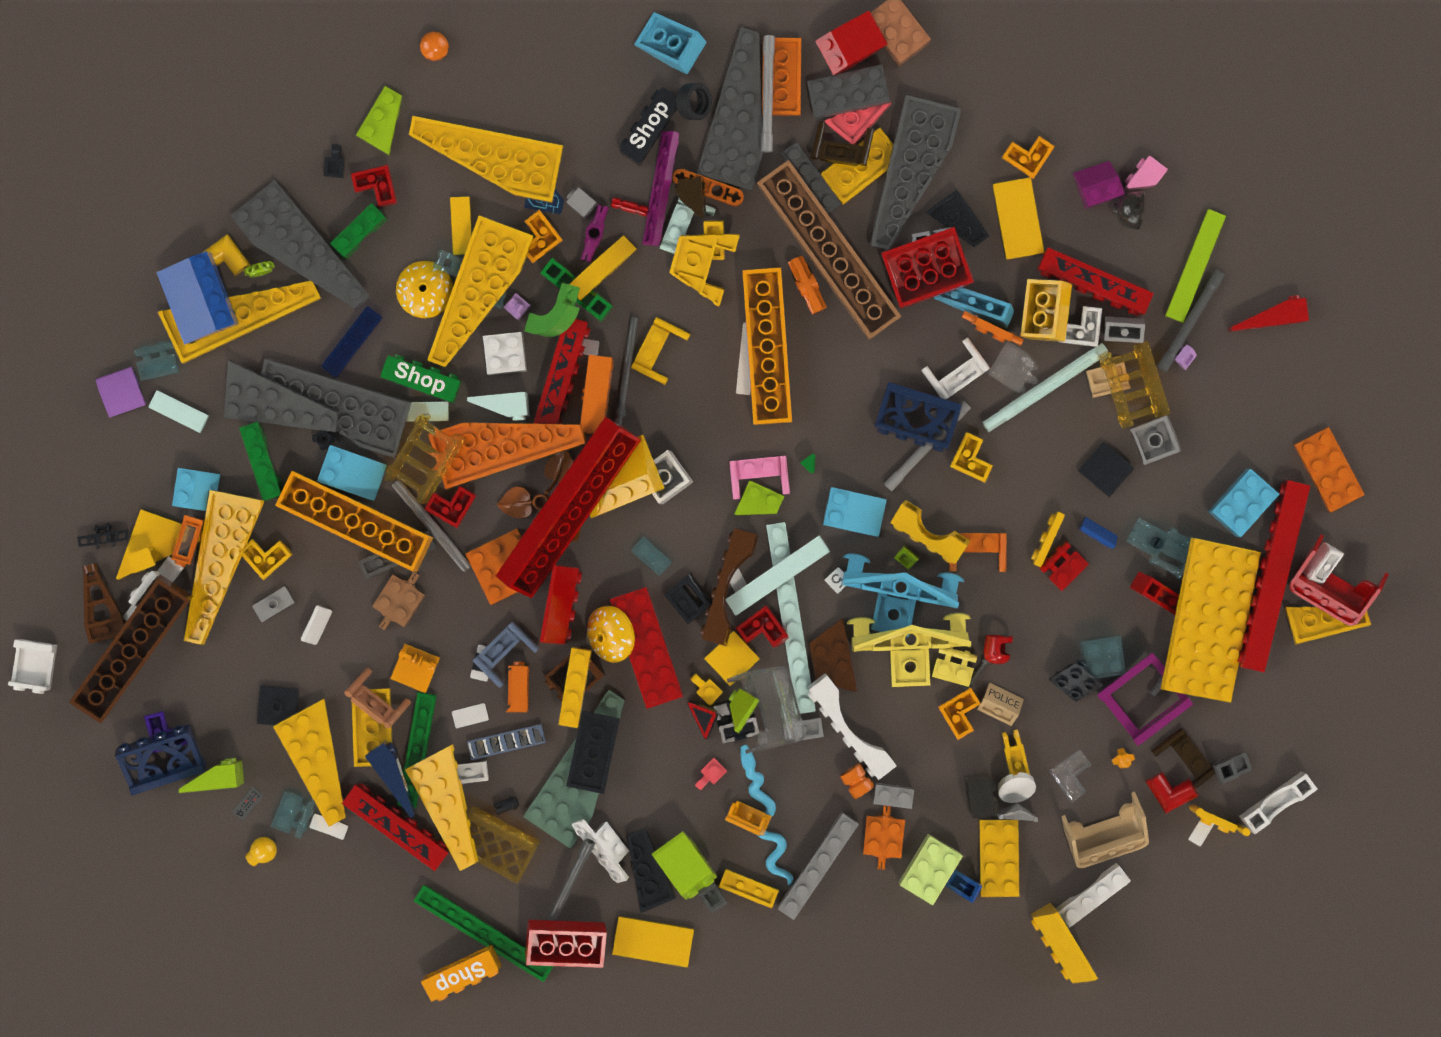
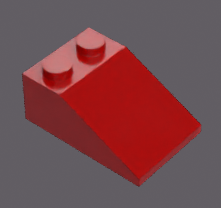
(851, 43)

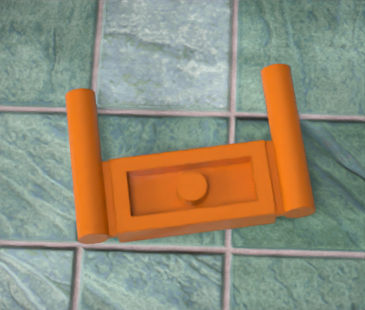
(986, 543)

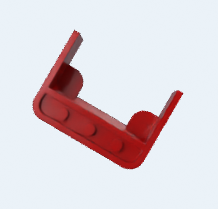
(1336, 595)

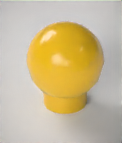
(261, 851)

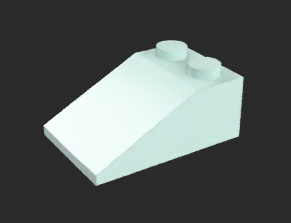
(510, 404)

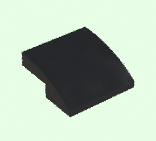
(1106, 469)
(726, 724)

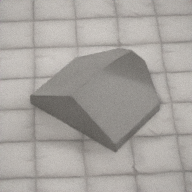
(1016, 812)

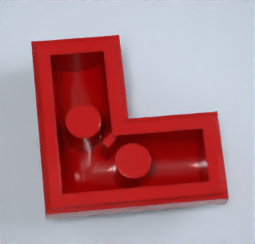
(379, 180)
(453, 511)
(765, 623)
(1169, 796)

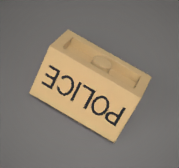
(1001, 704)

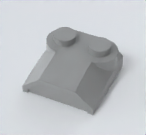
(1156, 439)

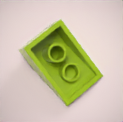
(225, 775)

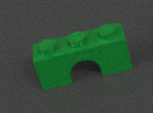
(351, 237)

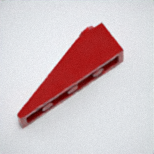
(1287, 312)

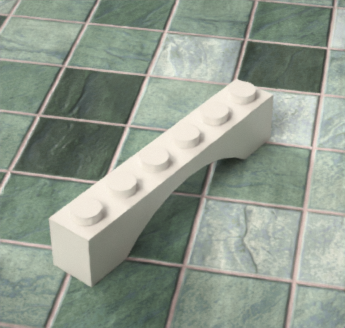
(875, 757)

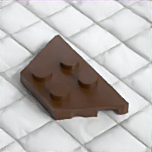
(832, 656)

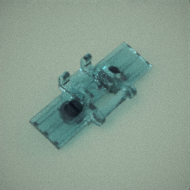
(1153, 541)

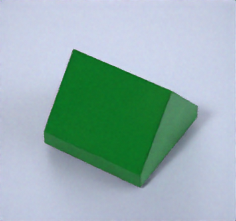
(809, 463)

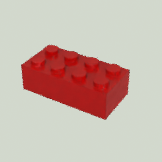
(565, 943)

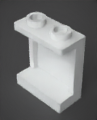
(33, 665)

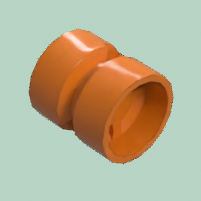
(857, 781)

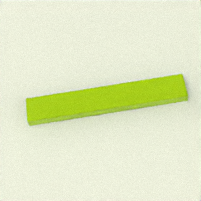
(1195, 266)

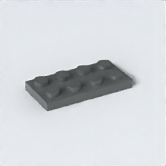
(848, 92)

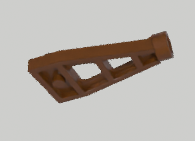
(105, 629)

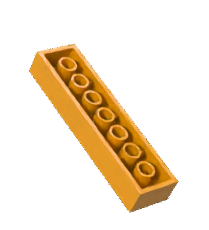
(767, 346)
(354, 521)

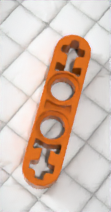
(709, 184)

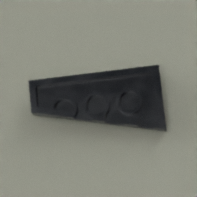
(651, 881)

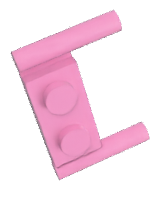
(759, 468)

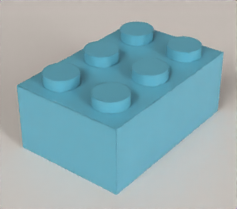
(1243, 502)

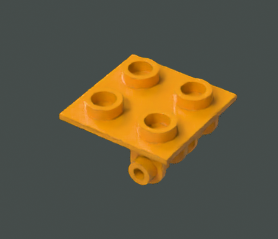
(415, 668)

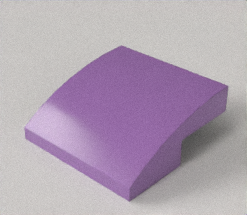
(120, 391)

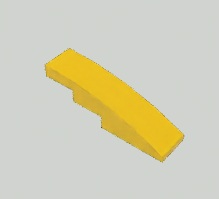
(603, 266)

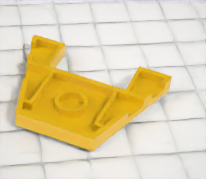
(694, 258)

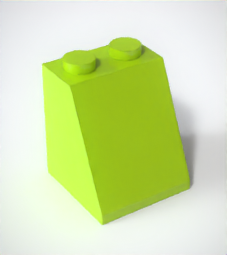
(684, 865)

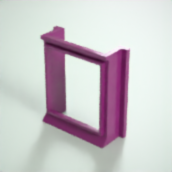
(1157, 723)

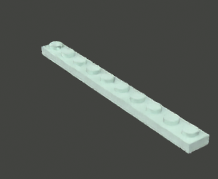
(791, 620)

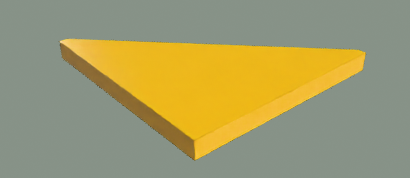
(154, 532)

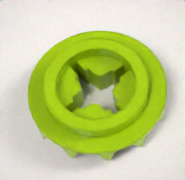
(259, 269)

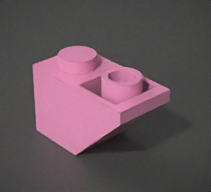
(1146, 176)

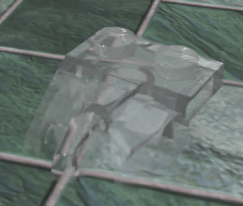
(1014, 368)

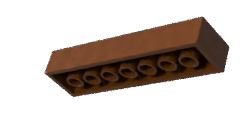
(130, 649)

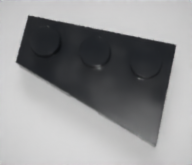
(955, 212)

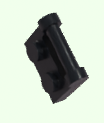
(684, 603)

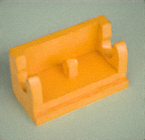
(748, 818)

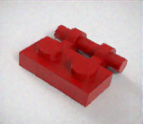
(1068, 570)

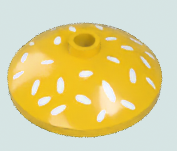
(426, 303)
(610, 634)

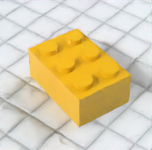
(1046, 310)

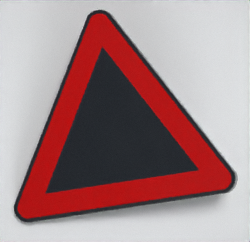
(704, 717)

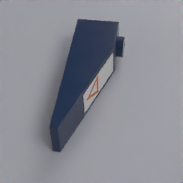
(387, 765)

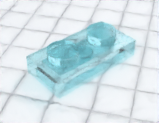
(651, 556)

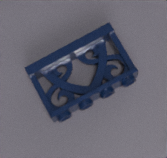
(943, 408)
(159, 742)

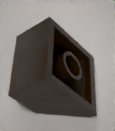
(692, 194)

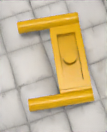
(652, 347)
(1223, 825)

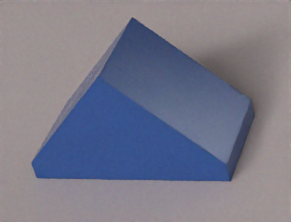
(964, 885)

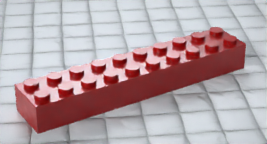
(568, 507)

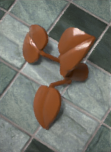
(517, 499)

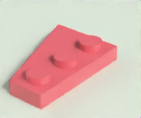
(853, 124)

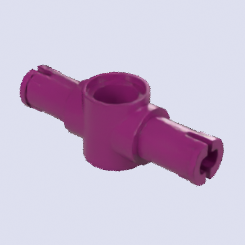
(591, 243)

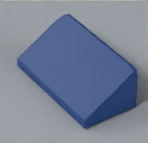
(1098, 533)

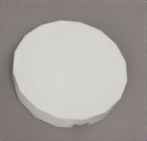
(1016, 787)

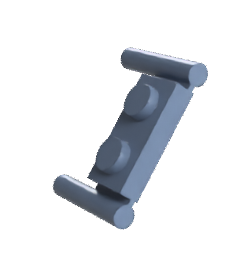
(500, 647)

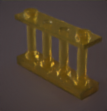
(1148, 372)
(443, 459)

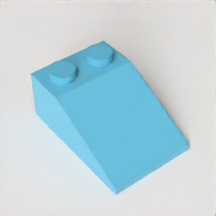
(671, 42)
(352, 472)
(854, 512)

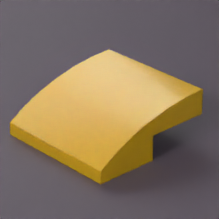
(732, 659)

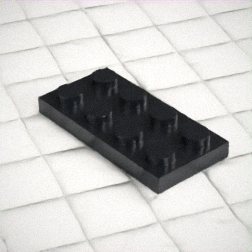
(593, 752)

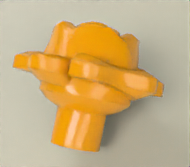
(1123, 759)

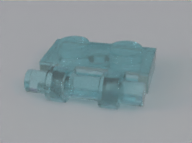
(158, 366)
(287, 812)

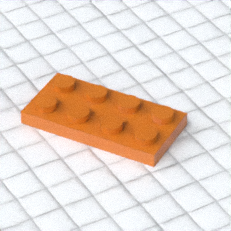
(786, 77)
(1329, 469)

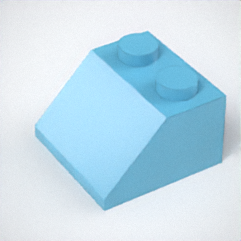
(193, 488)

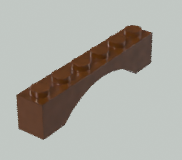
(740, 549)

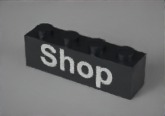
(650, 126)

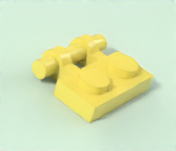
(954, 672)

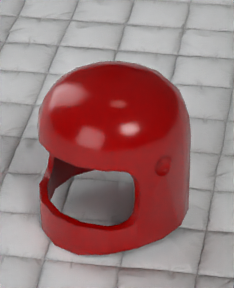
(995, 649)

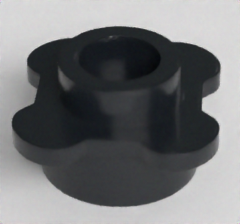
(323, 443)

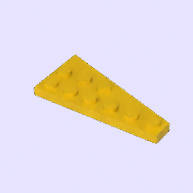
(312, 752)
(444, 799)

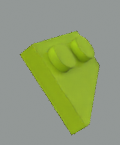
(759, 501)

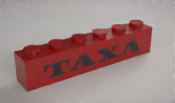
(1095, 281)
(561, 372)
(396, 826)

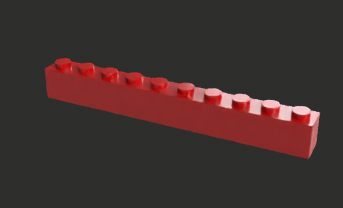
(1274, 575)

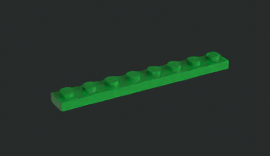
(478, 930)

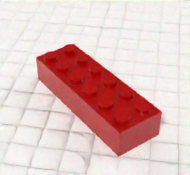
(650, 653)

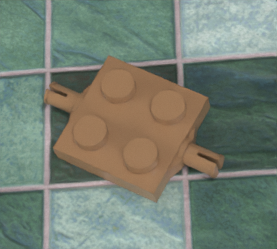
(399, 600)

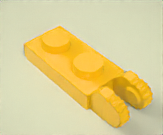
(1015, 754)

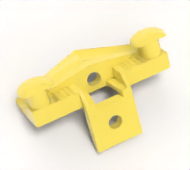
(918, 652)

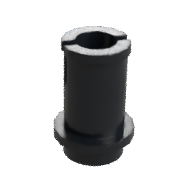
(507, 804)

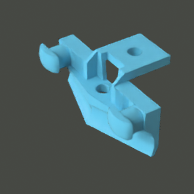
(886, 583)

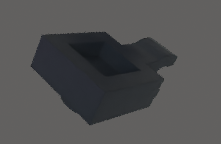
(334, 165)

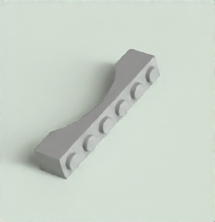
(818, 865)

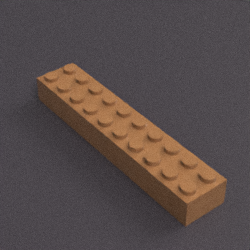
(828, 250)

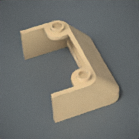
(1108, 838)

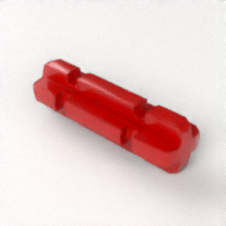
(629, 206)

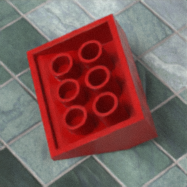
(927, 268)
(559, 604)

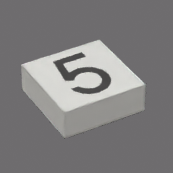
(835, 579)

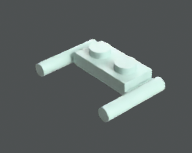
(679, 225)

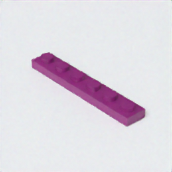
(660, 188)

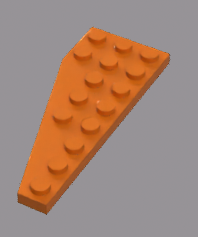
(503, 446)

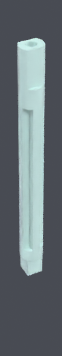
(1045, 387)

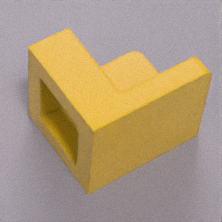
(141, 560)

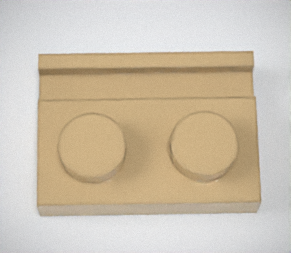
(1098, 381)

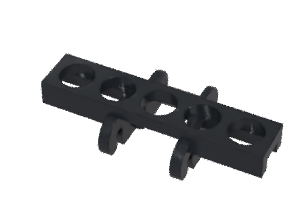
(97, 536)

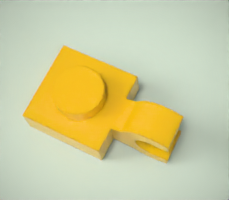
(707, 690)

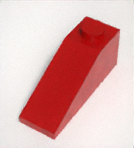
(1155, 592)

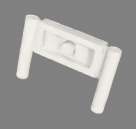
(961, 376)

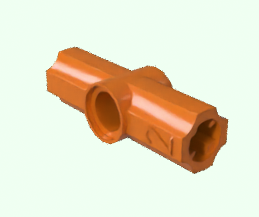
(807, 284)

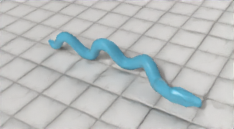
(749, 763)

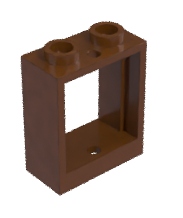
(553, 684)

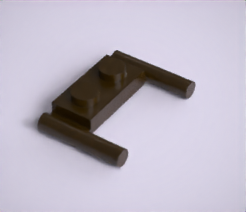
(840, 152)
(1189, 755)

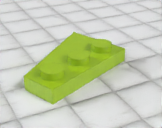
(380, 123)

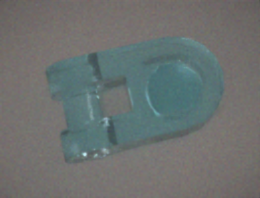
(454, 265)

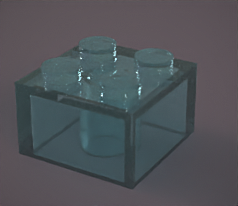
(1103, 656)

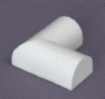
(1088, 331)

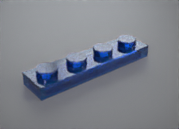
(352, 342)

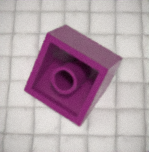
(1098, 184)

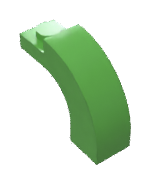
(559, 318)

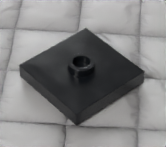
(276, 704)

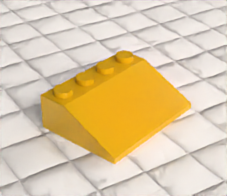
(634, 481)
(1063, 945)

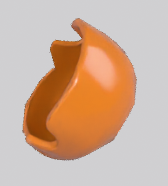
(434, 46)

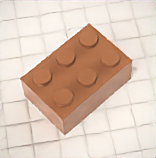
(900, 30)

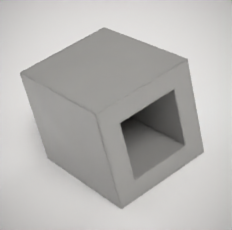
(581, 202)

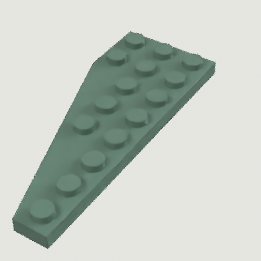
(560, 805)

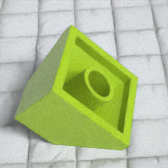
(741, 708)

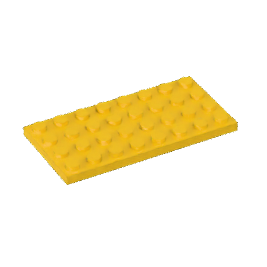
(1210, 620)

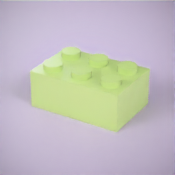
(930, 869)

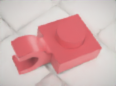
(712, 772)

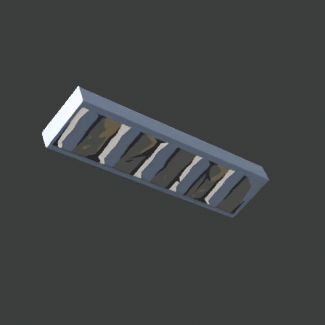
(506, 741)

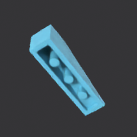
(985, 307)

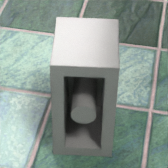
(1124, 329)
(893, 795)

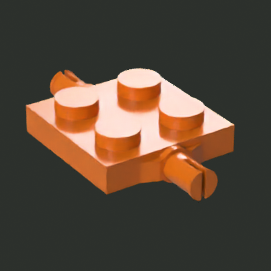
(998, 333)
(884, 836)

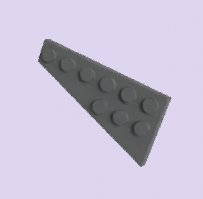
(266, 401)

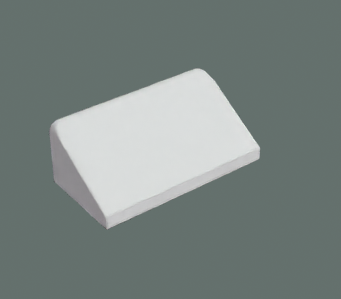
(1323, 563)
(316, 625)

